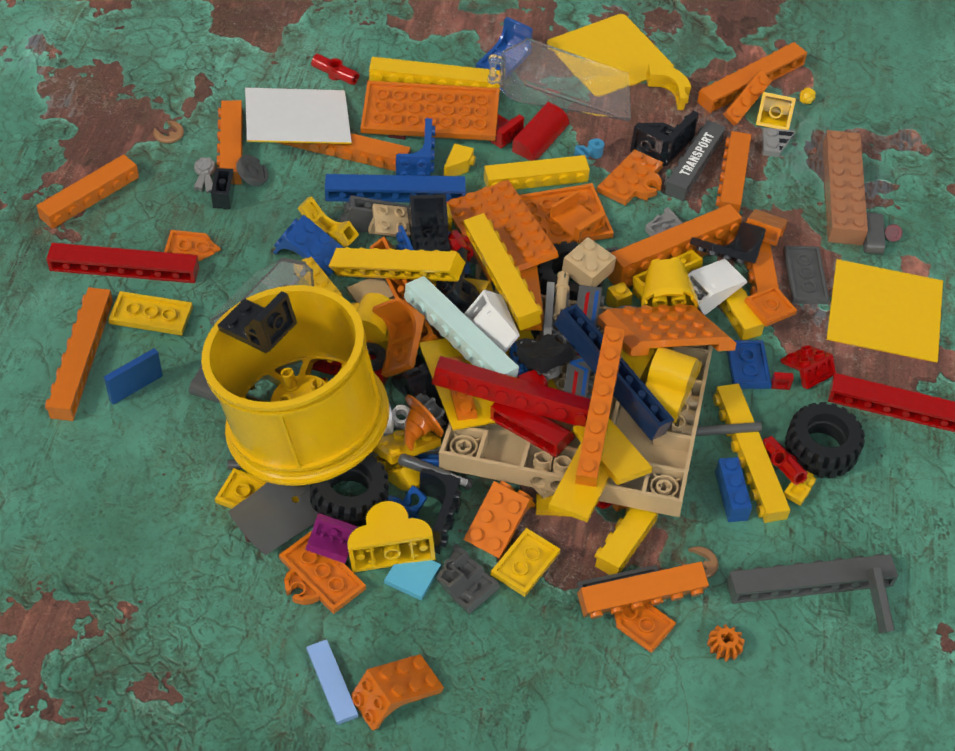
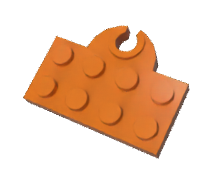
(633, 179)
(319, 577)

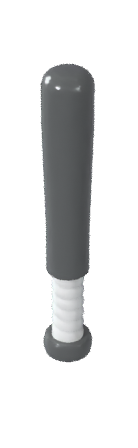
(417, 464)

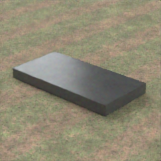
(805, 275)

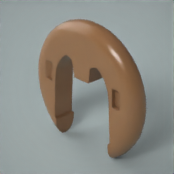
(173, 136)
(711, 565)

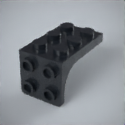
(743, 247)
(447, 491)

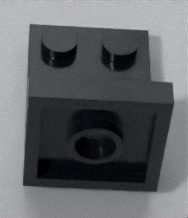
(663, 140)
(428, 222)
(460, 293)
(260, 325)
(418, 381)

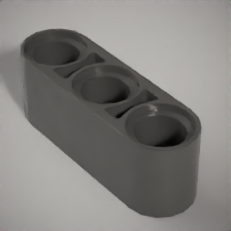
(875, 237)

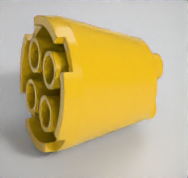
(668, 284)

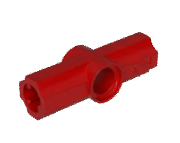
(335, 69)
(458, 240)
(785, 461)

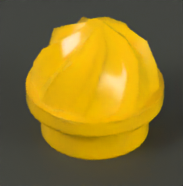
(807, 95)

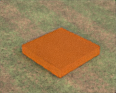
(770, 305)

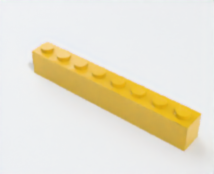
(428, 73)
(397, 264)
(503, 272)
(752, 455)

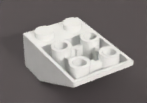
(715, 284)
(493, 319)

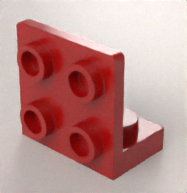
(507, 130)
(812, 363)

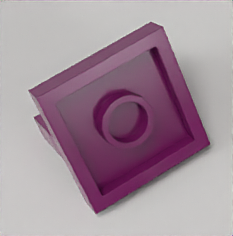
(330, 538)

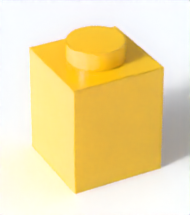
(618, 295)

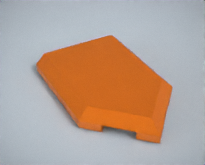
(191, 243)
(645, 625)

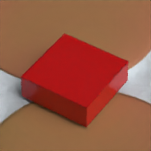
(782, 380)

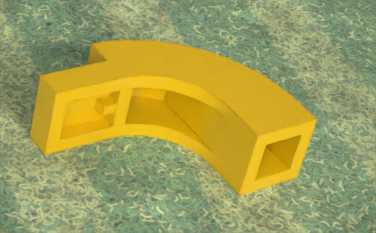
(672, 79)
(341, 232)

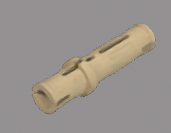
(561, 289)

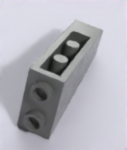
(359, 211)

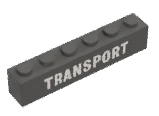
(694, 160)

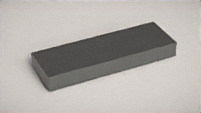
(880, 600)

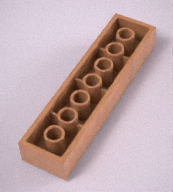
(844, 188)

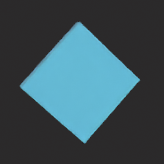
(413, 577)

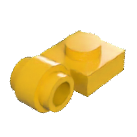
(799, 492)

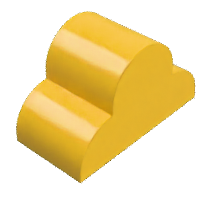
(373, 325)
(672, 378)
(389, 539)

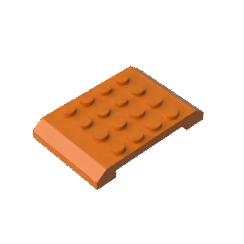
(664, 327)

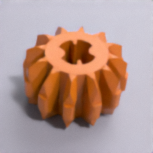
(733, 645)

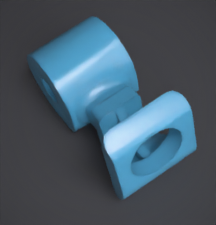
(593, 150)

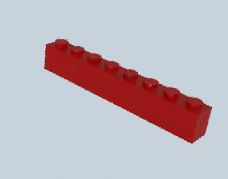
(123, 262)
(511, 391)
(892, 402)

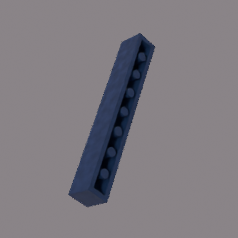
(629, 389)

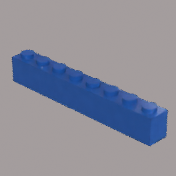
(391, 187)

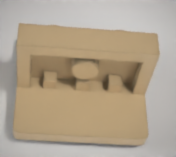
(387, 219)

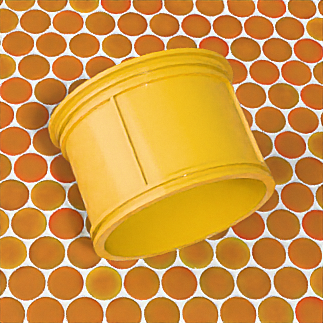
(310, 425)

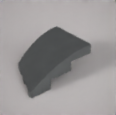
(466, 580)

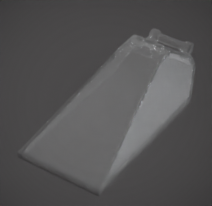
(544, 74)

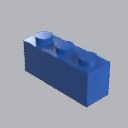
(733, 489)

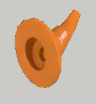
(419, 422)

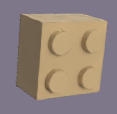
(589, 263)

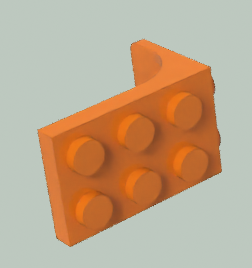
(404, 331)
(498, 518)
(392, 686)

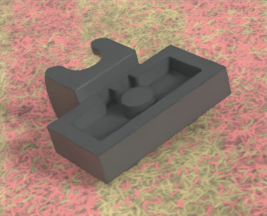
(433, 408)

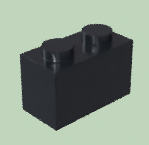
(223, 188)

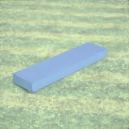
(332, 682)

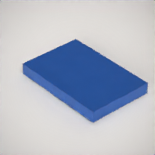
(749, 365)
(133, 376)

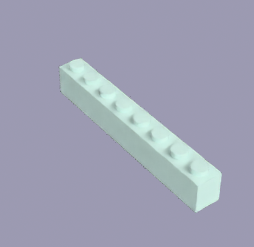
(457, 328)

